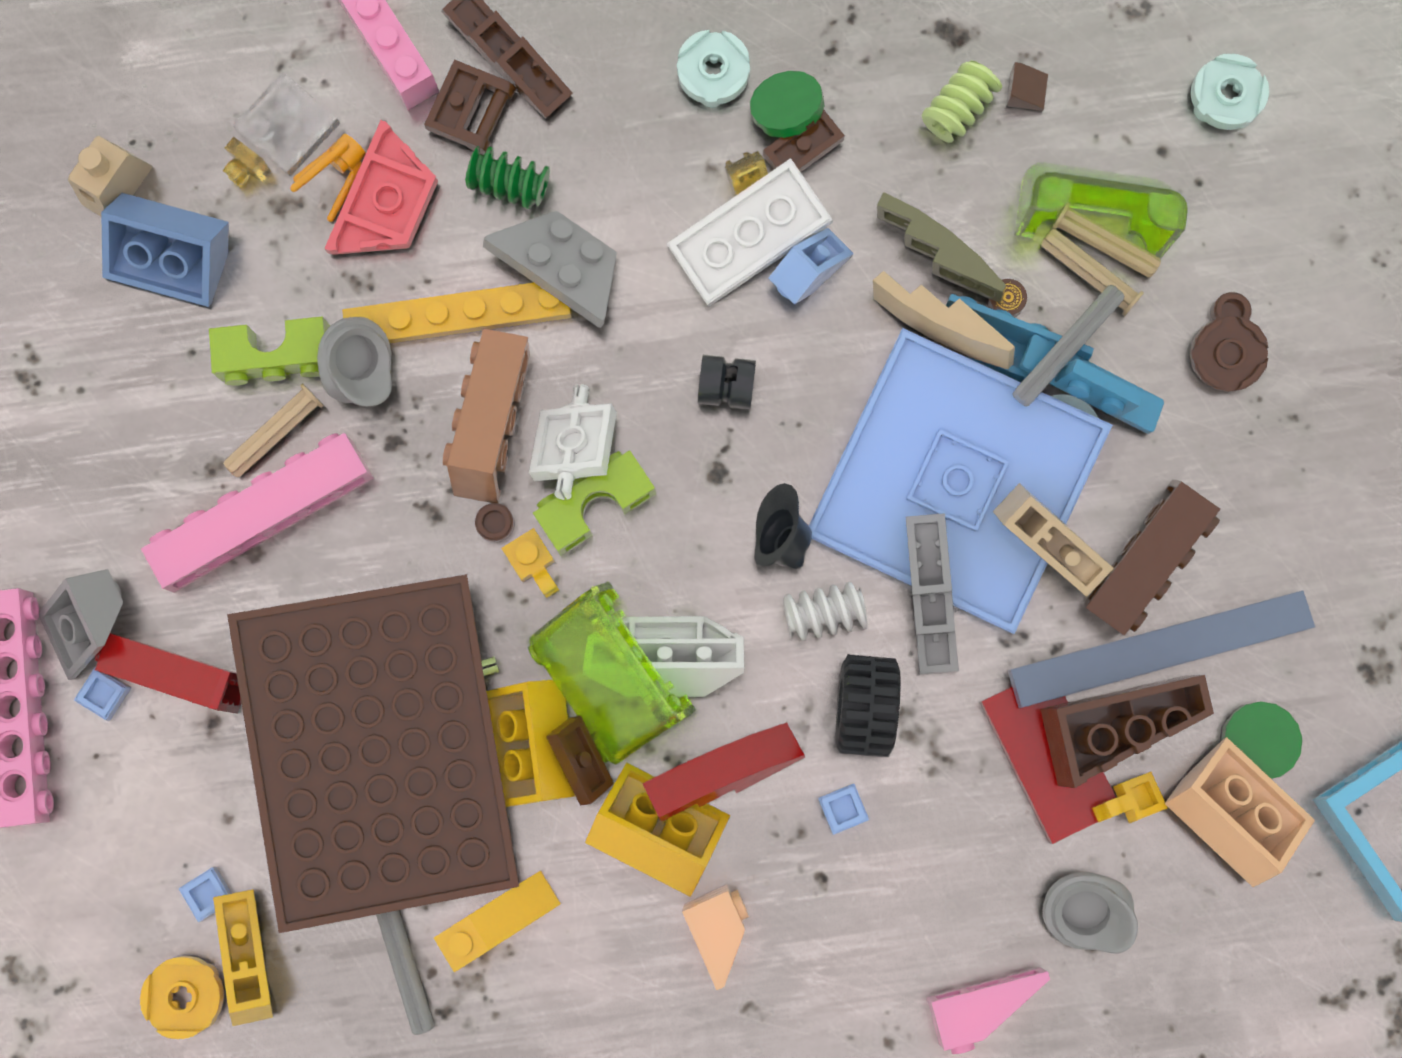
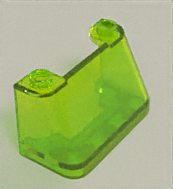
(1154, 207)
(607, 675)

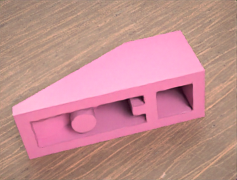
(977, 1010)

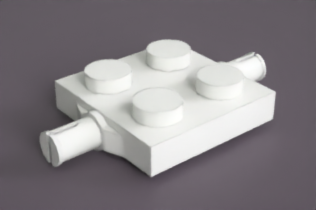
(573, 442)

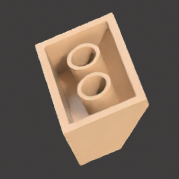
(1240, 813)
(717, 929)

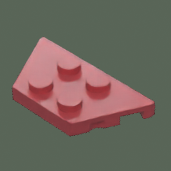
(384, 198)

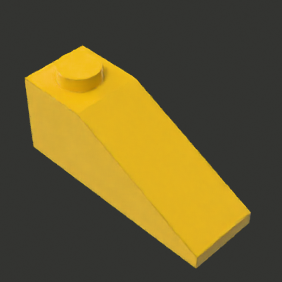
(497, 921)
(242, 958)

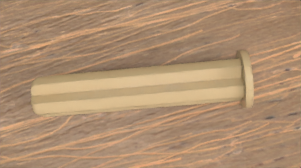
(1107, 241)
(1088, 268)
(272, 432)

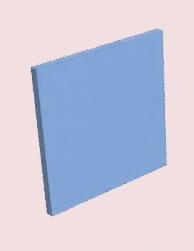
(956, 444)

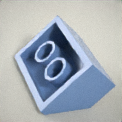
(163, 248)

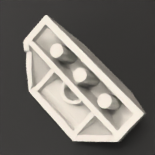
(689, 652)

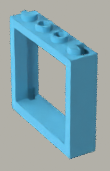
(1332, 806)

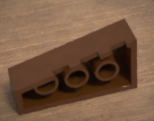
(1152, 557)
(1110, 727)

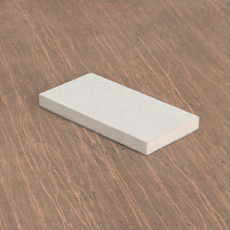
(749, 232)

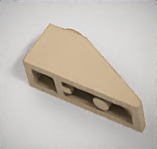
(1052, 540)

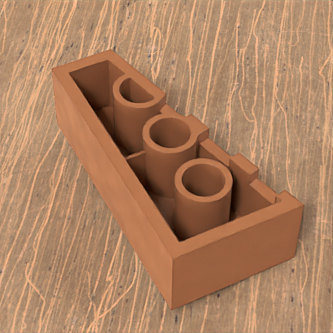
(486, 415)

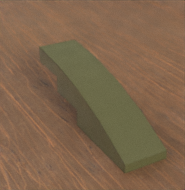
(951, 255)

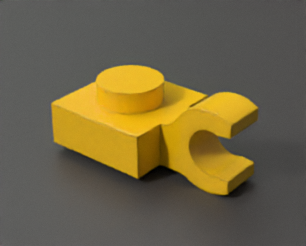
(530, 559)
(1136, 799)

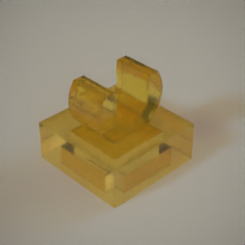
(244, 163)
(745, 171)

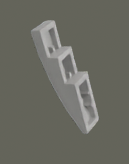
(932, 593)

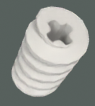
(825, 611)

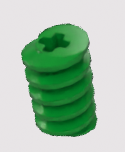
(507, 178)

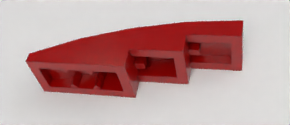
(723, 770)

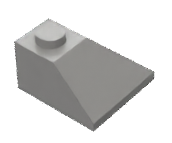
(81, 618)

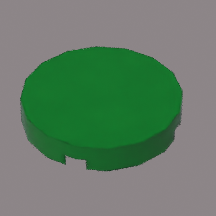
(787, 103)
(1265, 736)

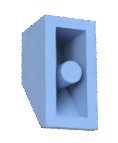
(809, 265)

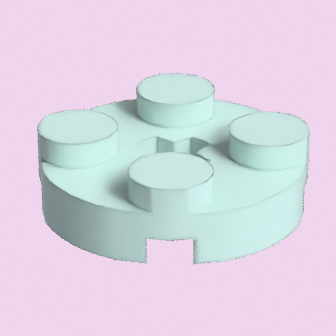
(713, 88)
(1220, 111)

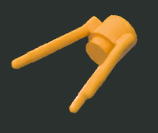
(342, 155)

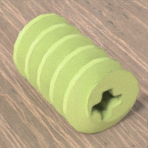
(959, 98)

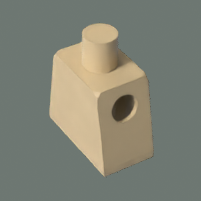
(105, 173)

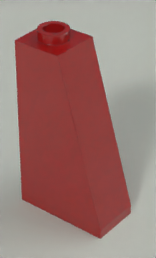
(170, 673)

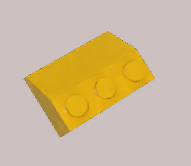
(520, 722)
(665, 850)

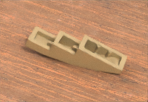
(953, 326)

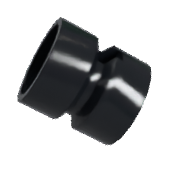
(712, 382)

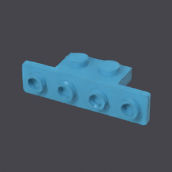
(1016, 332)
(1098, 387)

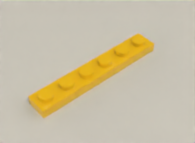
(463, 312)

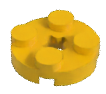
(165, 1013)

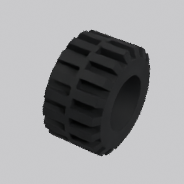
(868, 705)

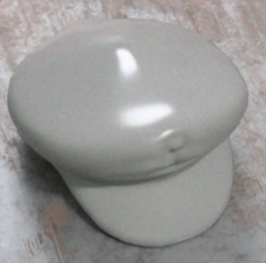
(355, 362)
(1091, 913)

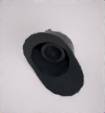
(780, 530)

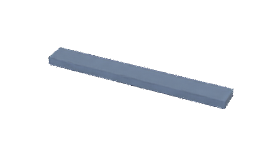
(1160, 649)

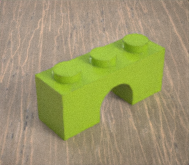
(237, 357)
(564, 519)

